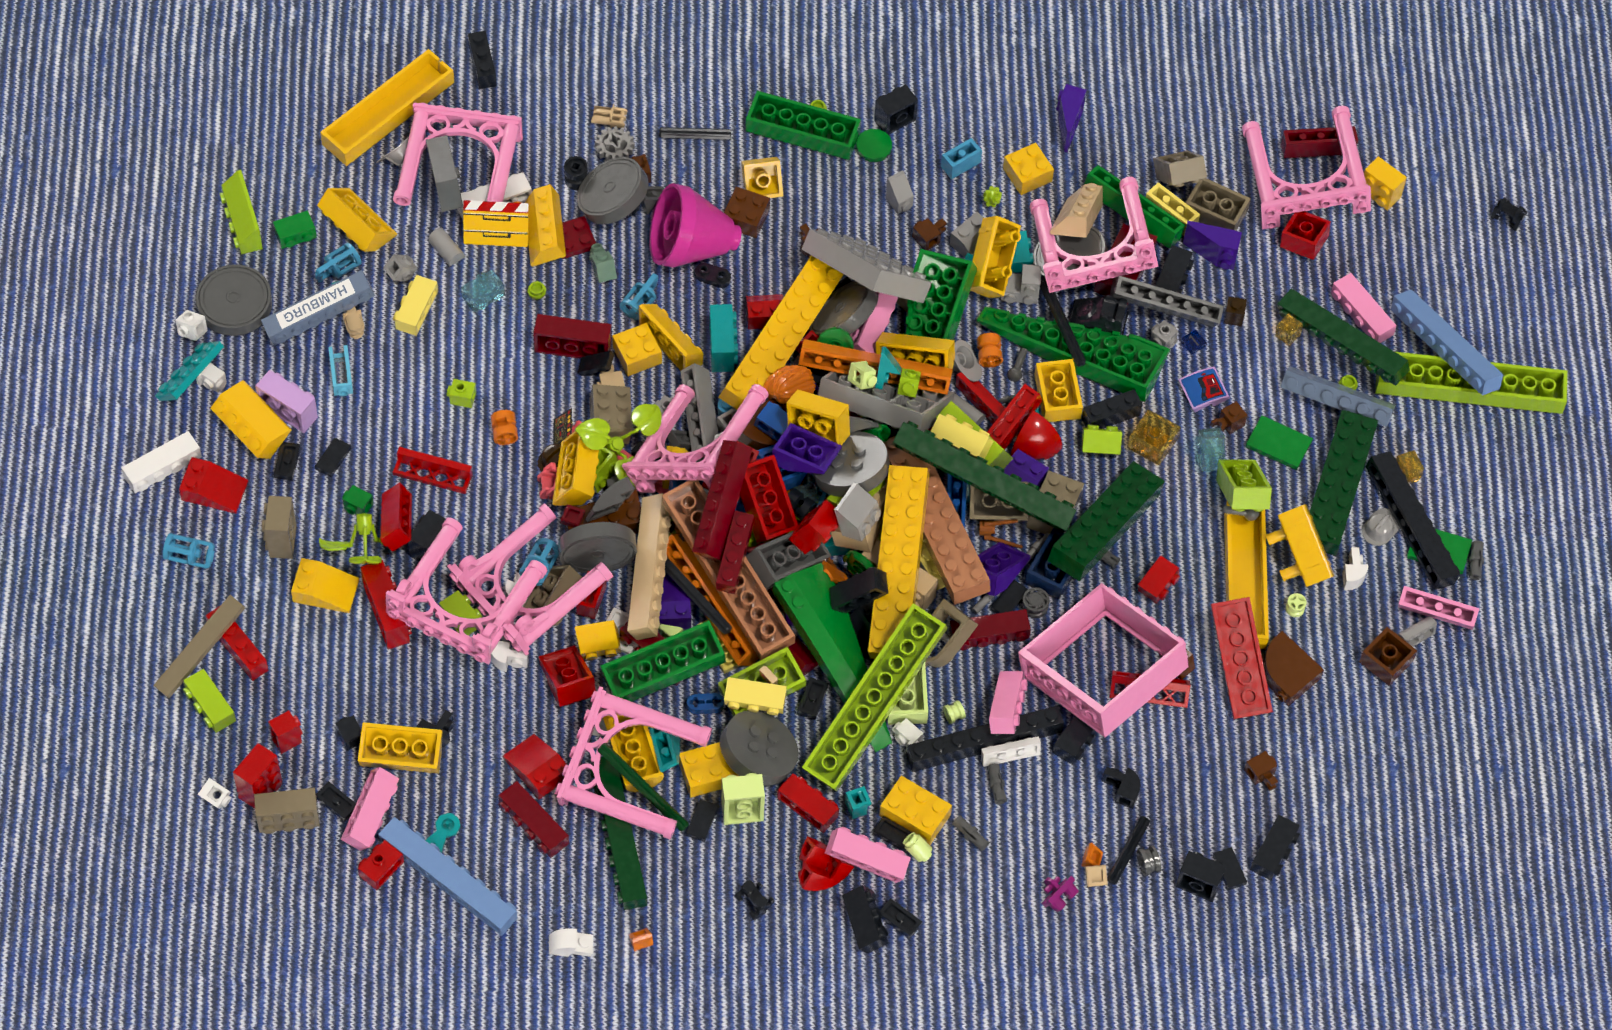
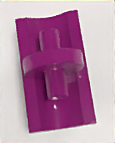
(1054, 899)

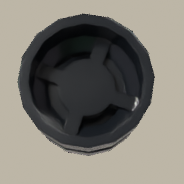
(575, 172)
(797, 499)

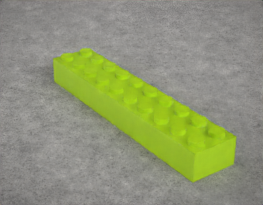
(1520, 387)
(874, 697)

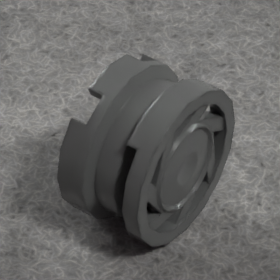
(1035, 602)
(1149, 860)

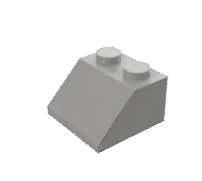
(965, 236)
(857, 513)

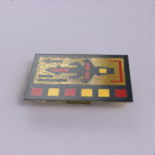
(562, 427)

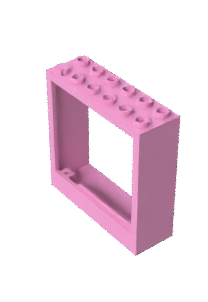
(1073, 624)

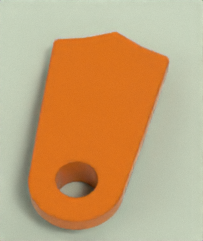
(835, 574)

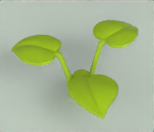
(596, 430)
(364, 526)

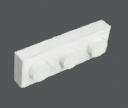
(1010, 751)

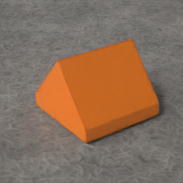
(1092, 856)
(641, 939)

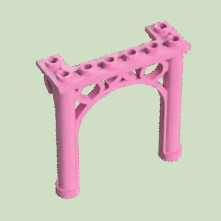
(508, 129)
(1312, 194)
(1101, 265)
(683, 466)
(526, 630)
(479, 645)
(639, 716)

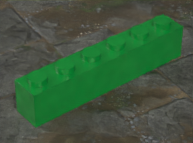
(1157, 220)

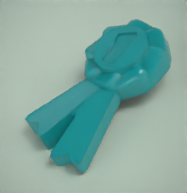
(447, 826)

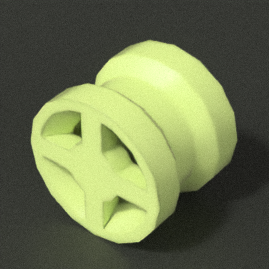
(1299, 602)
(954, 712)

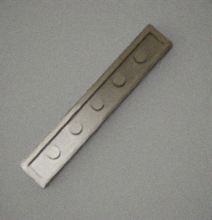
(199, 646)

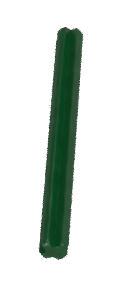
(642, 786)

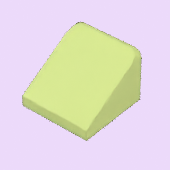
(667, 630)

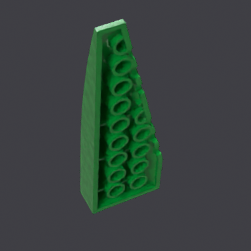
(946, 296)
(1110, 358)
(826, 633)

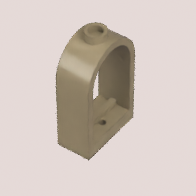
(958, 639)

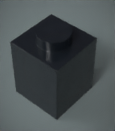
(349, 732)

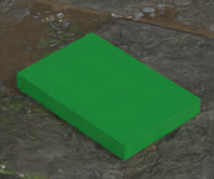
(1279, 442)
(1456, 545)

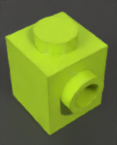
(909, 382)
(462, 393)

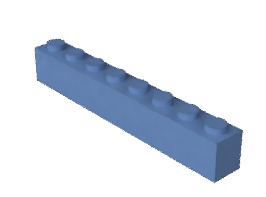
(1446, 342)
(449, 877)

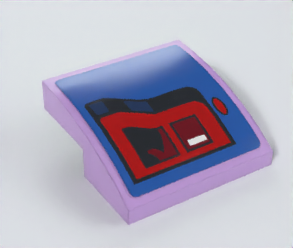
(1204, 388)

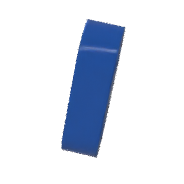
(705, 703)

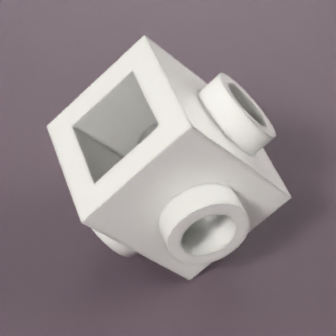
(191, 325)

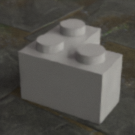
(1024, 287)

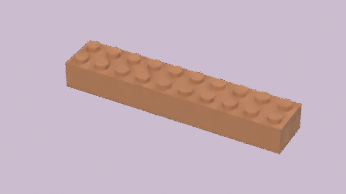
(946, 536)
(751, 604)

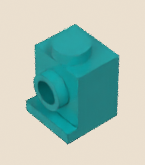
(857, 802)

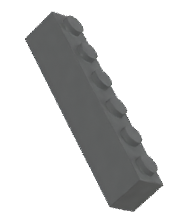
(1167, 301)

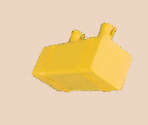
(994, 256)
(1305, 544)

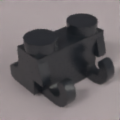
(1505, 206)
(755, 897)

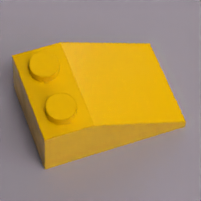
(324, 586)

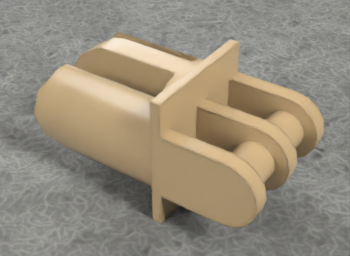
(609, 116)
(354, 323)

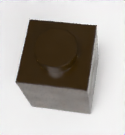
(1235, 311)

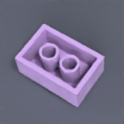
(288, 400)

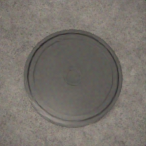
(612, 190)
(1079, 246)
(234, 299)
(846, 308)
(859, 461)
(596, 543)
(760, 746)

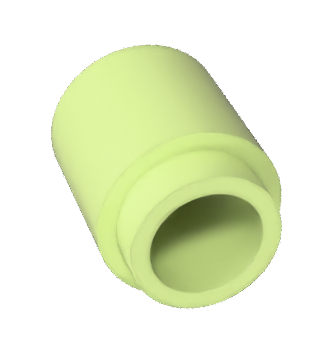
(917, 847)

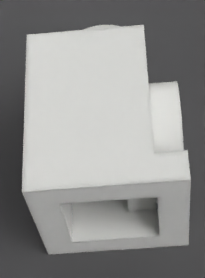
(212, 378)
(907, 733)
(210, 788)

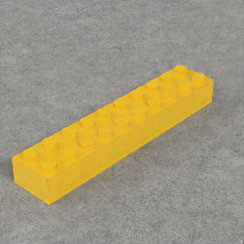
(783, 329)
(899, 550)

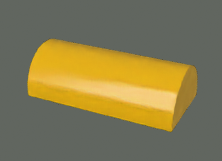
(637, 750)

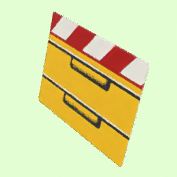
(495, 223)

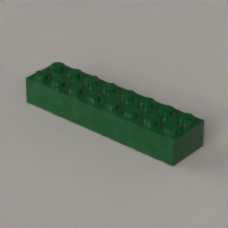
(1341, 477)
(1106, 521)

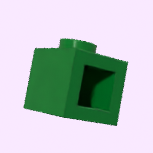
(357, 501)

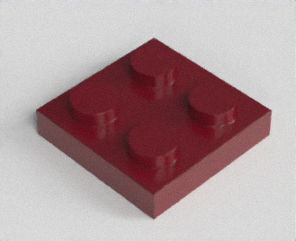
(577, 236)

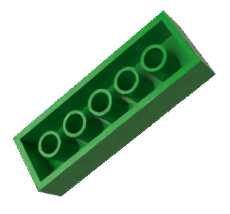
(803, 125)
(664, 663)

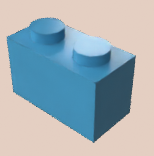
(961, 158)

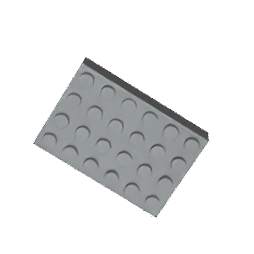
(867, 265)
(885, 404)

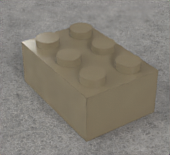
(1180, 168)
(1218, 204)
(614, 407)
(1064, 489)
(989, 508)
(279, 527)
(287, 810)

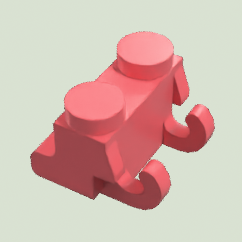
(547, 479)

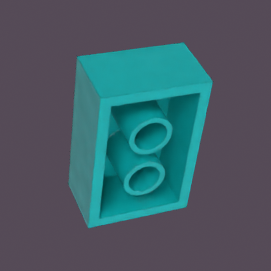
(723, 338)

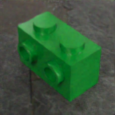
(294, 229)

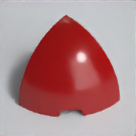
(1038, 438)
(819, 869)

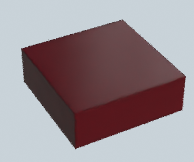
(572, 516)

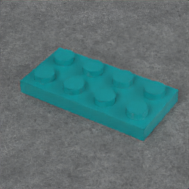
(189, 371)

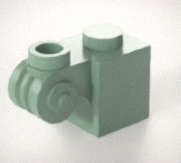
(602, 263)

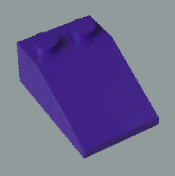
(1070, 110)
(1213, 243)
(804, 451)
(1027, 468)
(1002, 565)
(675, 605)

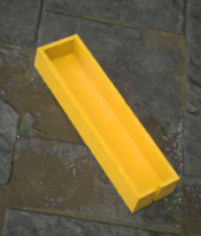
(386, 107)
(1248, 567)

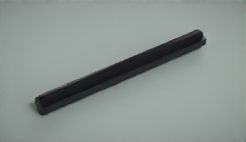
(1063, 325)
(701, 602)

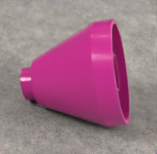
(689, 228)

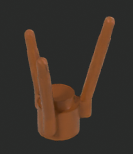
(988, 528)

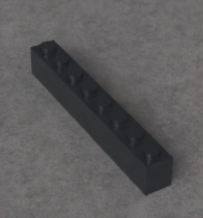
(1412, 520)
(971, 741)

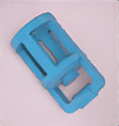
(333, 266)
(644, 293)
(192, 551)
(542, 557)

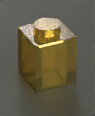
(1288, 329)
(1410, 466)

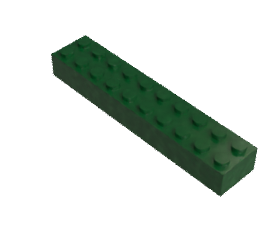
(983, 476)

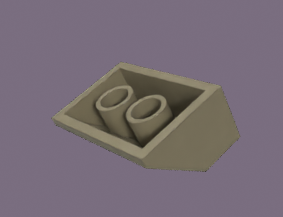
(556, 584)

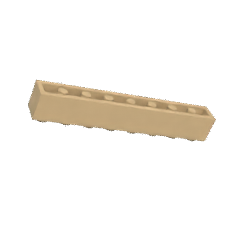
(649, 568)

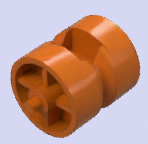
(989, 350)
(504, 427)

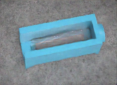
(341, 372)

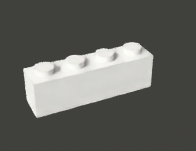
(516, 190)
(161, 462)

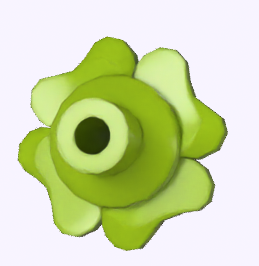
(992, 196)

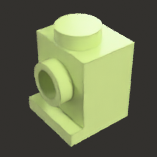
(867, 376)

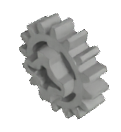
(614, 143)

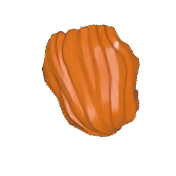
(787, 380)

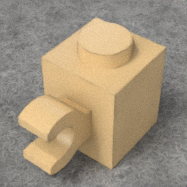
(611, 378)

